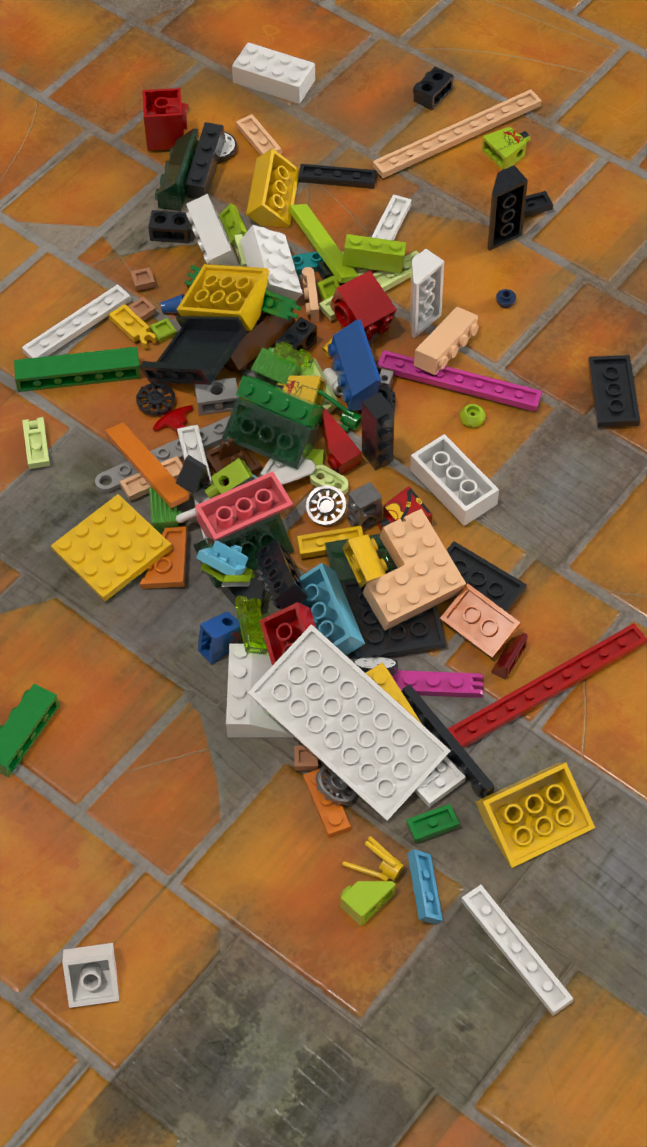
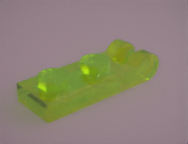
(250, 624)

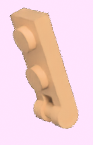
(310, 294)

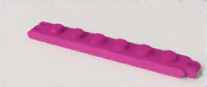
(441, 683)

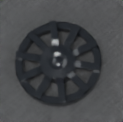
(155, 399)

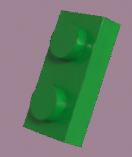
(432, 823)

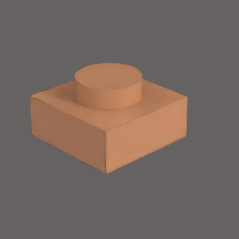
(142, 279)
(143, 308)
(304, 759)

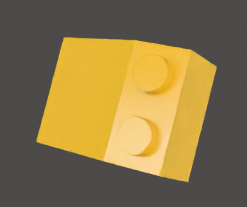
(364, 559)

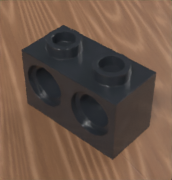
(433, 88)
(169, 226)
(300, 335)

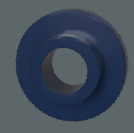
(505, 298)

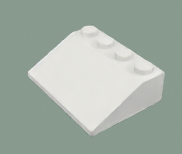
(243, 713)

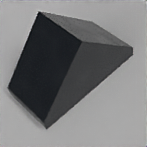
(193, 475)

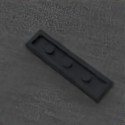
(337, 176)

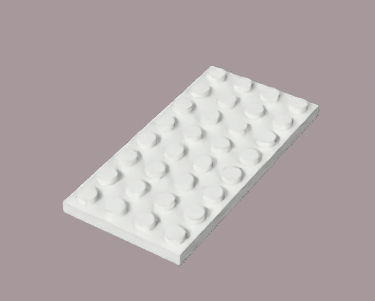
(349, 722)

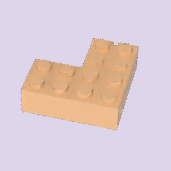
(423, 573)

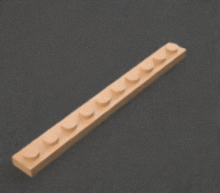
(456, 133)

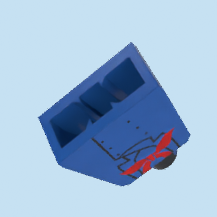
(217, 635)

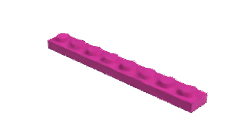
(464, 382)

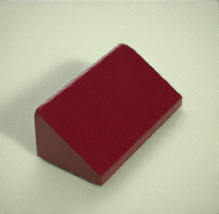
(510, 656)

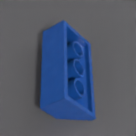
(354, 365)

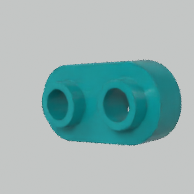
(306, 260)

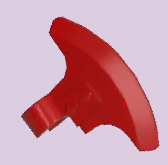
(174, 419)

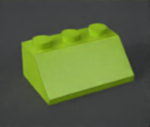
(374, 253)

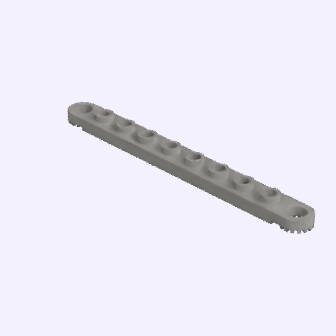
(210, 436)

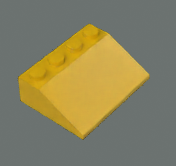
(227, 293)
(535, 814)

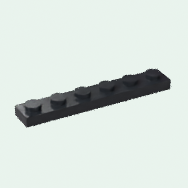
(479, 781)

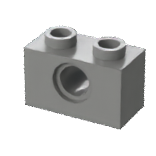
(216, 397)

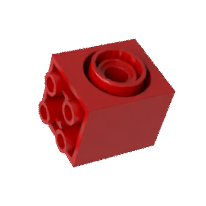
(163, 117)
(363, 300)

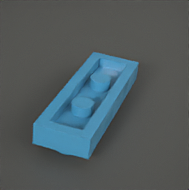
(424, 887)

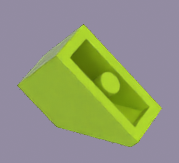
(366, 898)

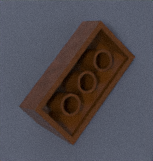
(263, 335)

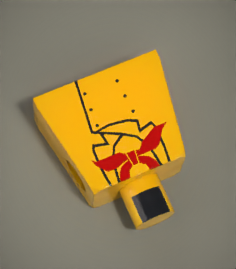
(305, 387)

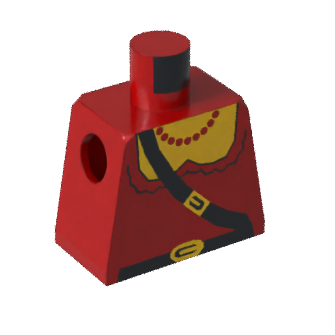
(401, 506)

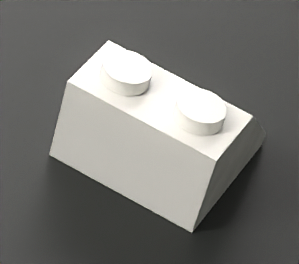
(90, 975)

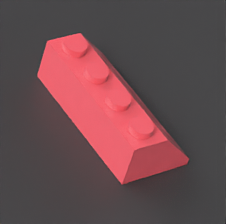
(242, 506)

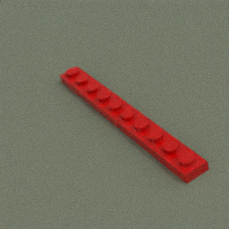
(548, 685)

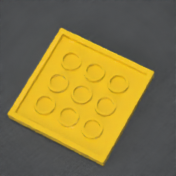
(111, 547)

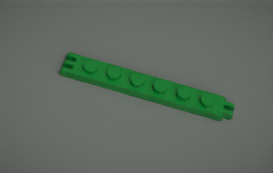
(272, 302)

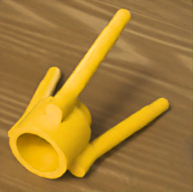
(390, 866)

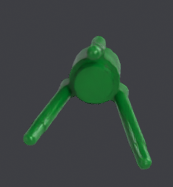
(349, 418)

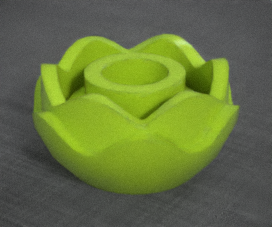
(469, 420)

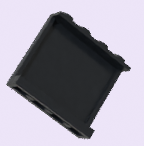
(196, 350)

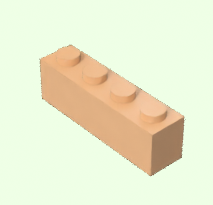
(446, 340)

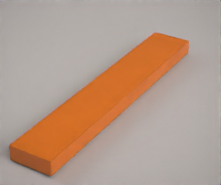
(147, 465)

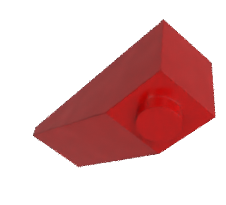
(340, 449)

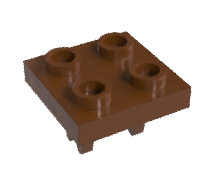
(228, 453)

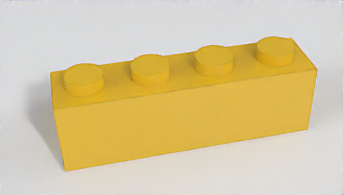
(272, 190)

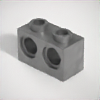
(364, 507)

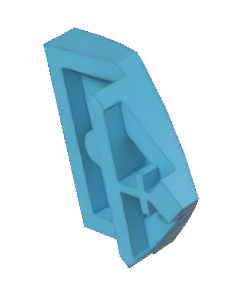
(223, 558)

